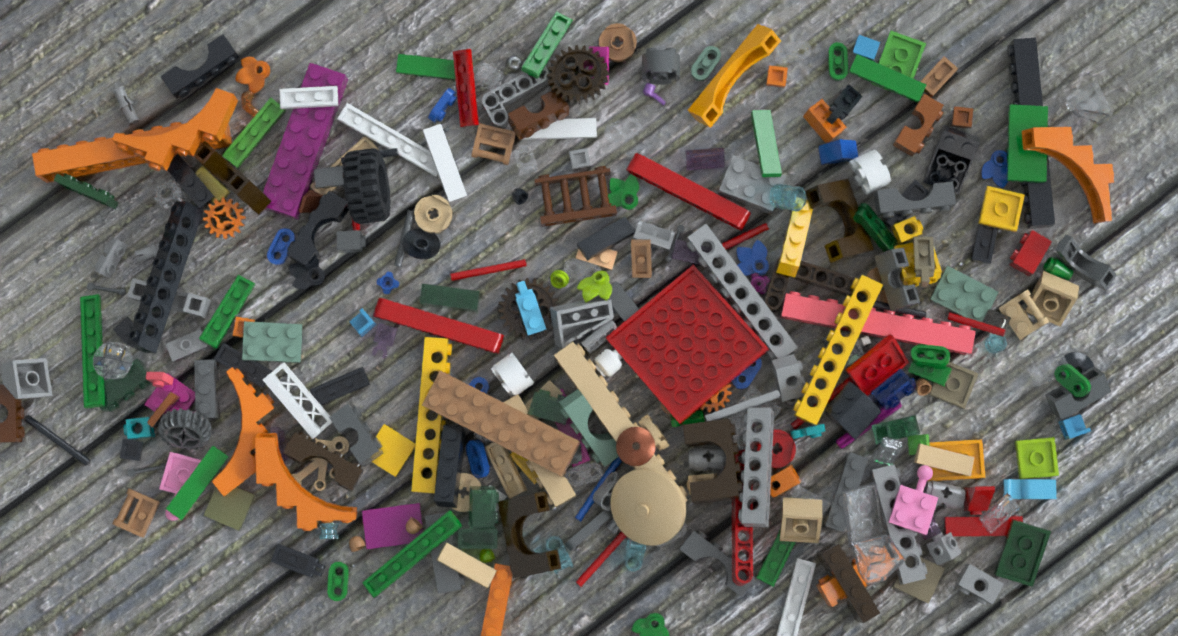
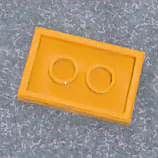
(966, 447)

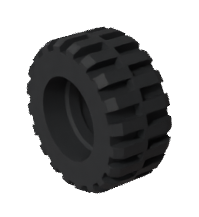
(366, 186)

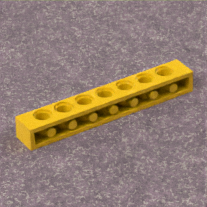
(871, 290)
(419, 483)

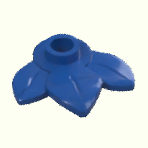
(996, 170)
(750, 257)

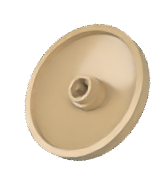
(648, 506)

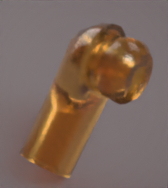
(246, 99)

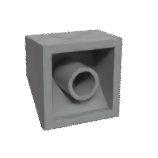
(27, 378)

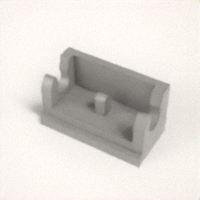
(659, 237)

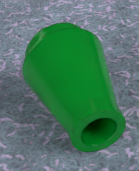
(1057, 268)

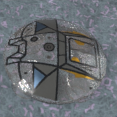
(112, 360)

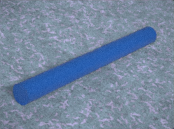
(589, 502)

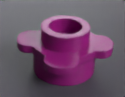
(763, 280)

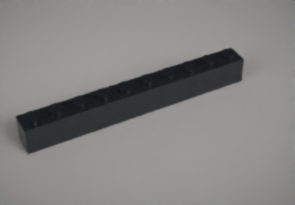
(1028, 91)

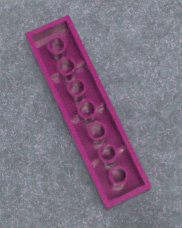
(302, 146)

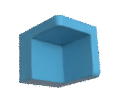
(866, 47)
(362, 322)
(1073, 427)

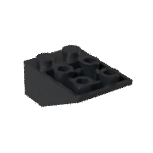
(951, 158)

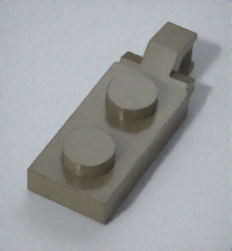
(924, 259)

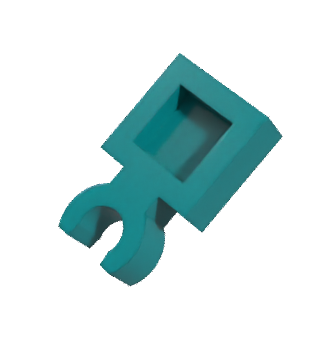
(813, 431)

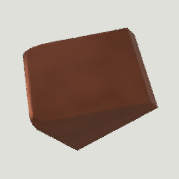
(310, 202)

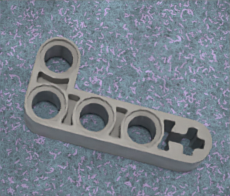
(518, 93)

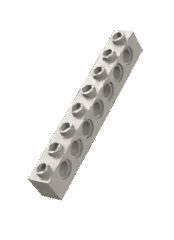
(705, 235)

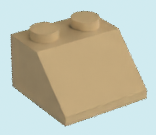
(1054, 297)
(801, 520)

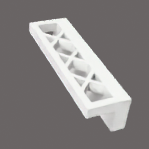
(293, 405)

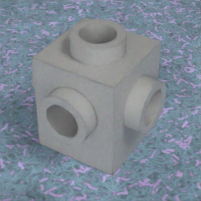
(943, 548)

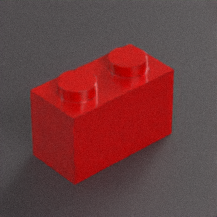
(1030, 252)

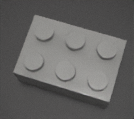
(747, 186)

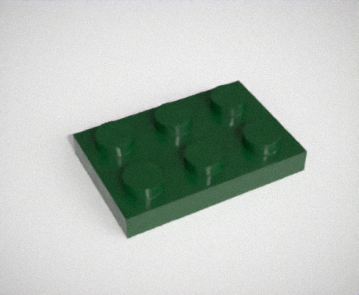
(86, 190)
(1022, 552)

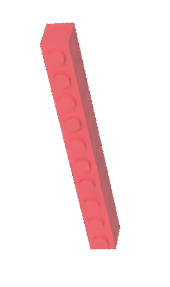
(880, 324)

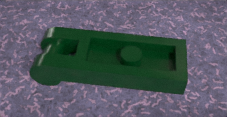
(875, 227)

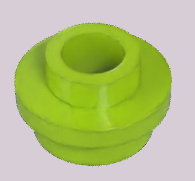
(559, 279)

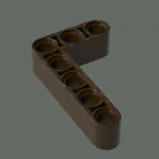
(810, 279)

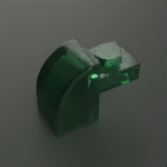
(896, 429)

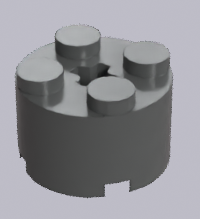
(660, 66)

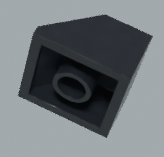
(852, 410)

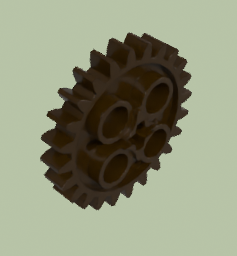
(577, 74)
(509, 314)

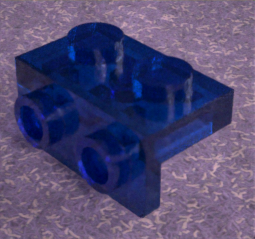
(894, 389)

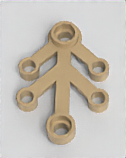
(321, 463)

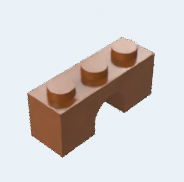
(927, 111)

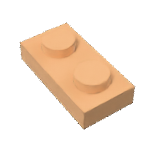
(605, 259)

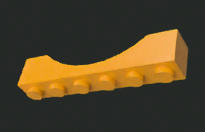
(756, 46)

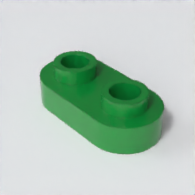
(838, 62)
(930, 354)
(1072, 379)
(336, 580)

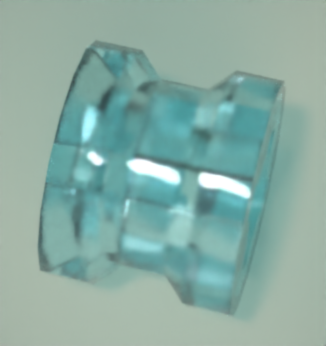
(999, 343)
(328, 530)

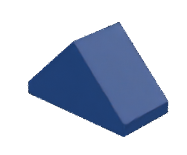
(838, 151)

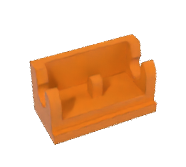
(817, 116)

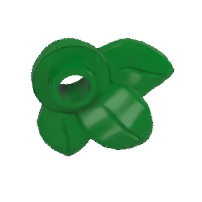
(621, 190)
(645, 628)

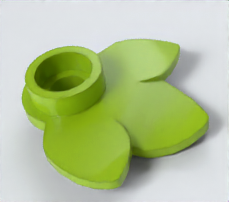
(595, 286)

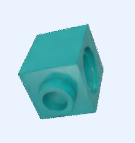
(147, 430)

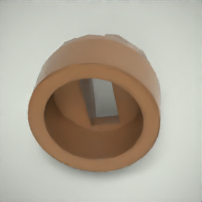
(923, 387)
(413, 526)
(356, 543)

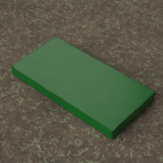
(1025, 164)

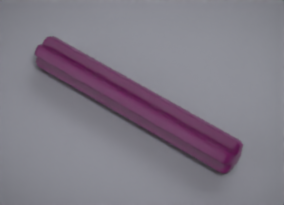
(846, 439)

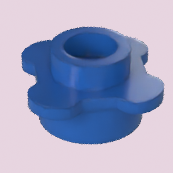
(382, 282)

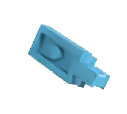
(529, 309)

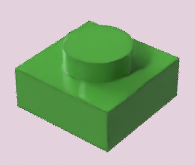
(913, 442)

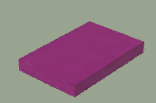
(388, 525)

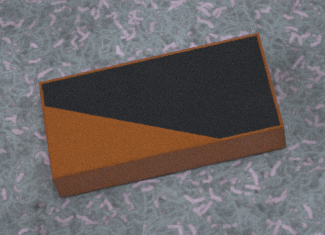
(166, 405)

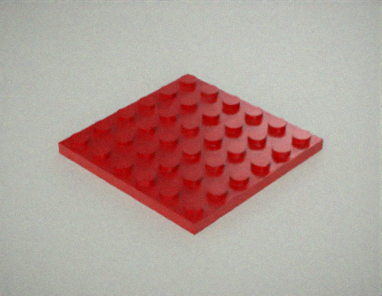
(687, 344)

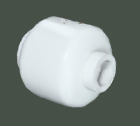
(608, 362)

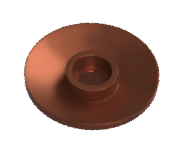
(628, 454)

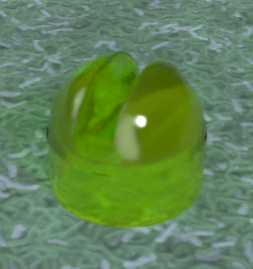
(486, 555)

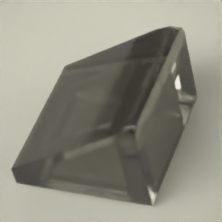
(996, 319)

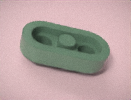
(705, 64)

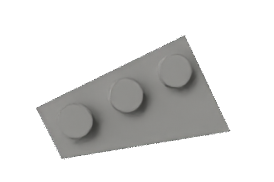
(578, 318)

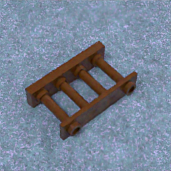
(587, 211)

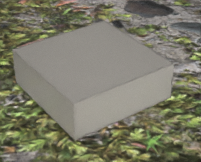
(579, 159)

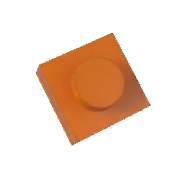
(776, 76)
(238, 327)

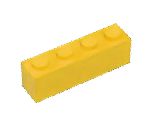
(794, 241)

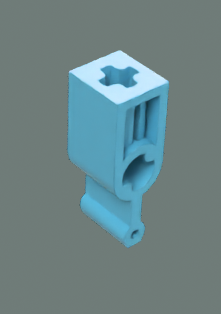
(1030, 488)

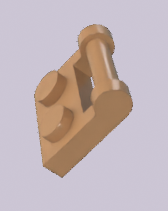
(496, 138)
(141, 516)

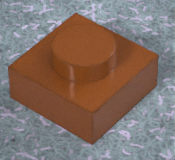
(962, 117)

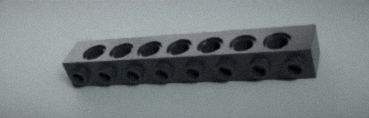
(164, 277)

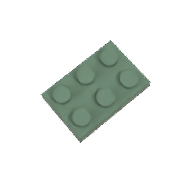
(963, 295)
(272, 342)

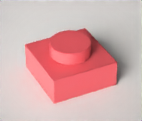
(159, 379)

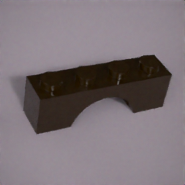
(302, 449)

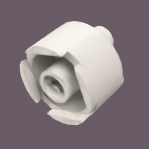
(870, 172)
(512, 375)

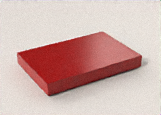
(877, 365)

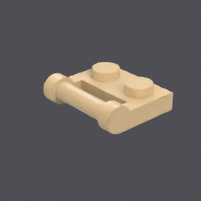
(1019, 319)

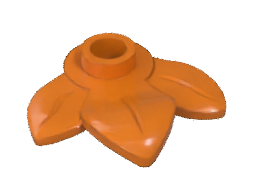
(250, 75)

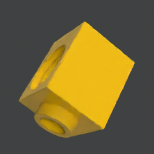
(899, 233)

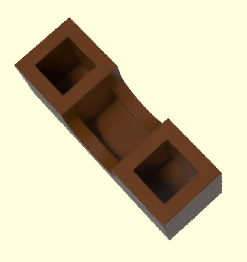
(527, 123)
(11, 429)

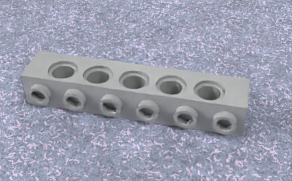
(759, 516)
(905, 574)

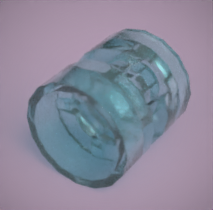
(788, 197)

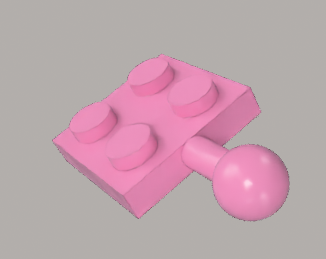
(176, 474)
(913, 507)

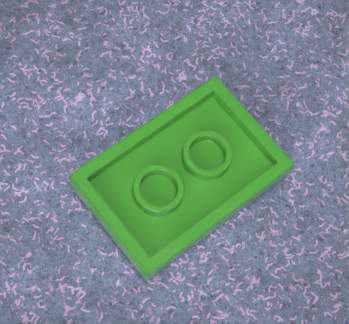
(901, 54)

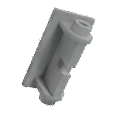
(115, 250)

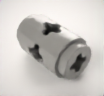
(698, 461)
(954, 494)

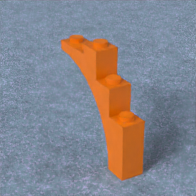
(184, 140)
(1079, 160)
(252, 408)
(310, 509)

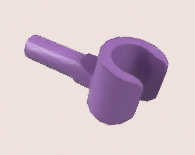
(649, 91)

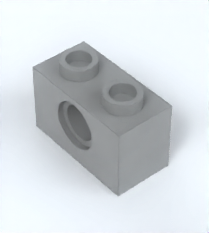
(784, 368)
(990, 588)

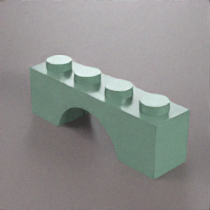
(578, 410)

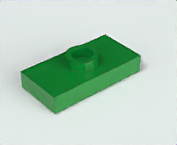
(937, 375)

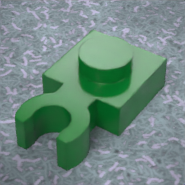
(696, 417)

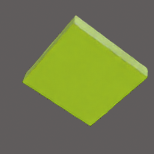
(1036, 458)

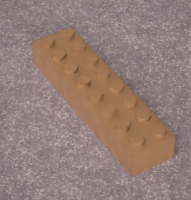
(501, 423)

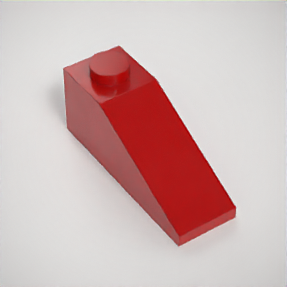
(978, 499)

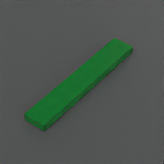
(91, 340)
(412, 554)

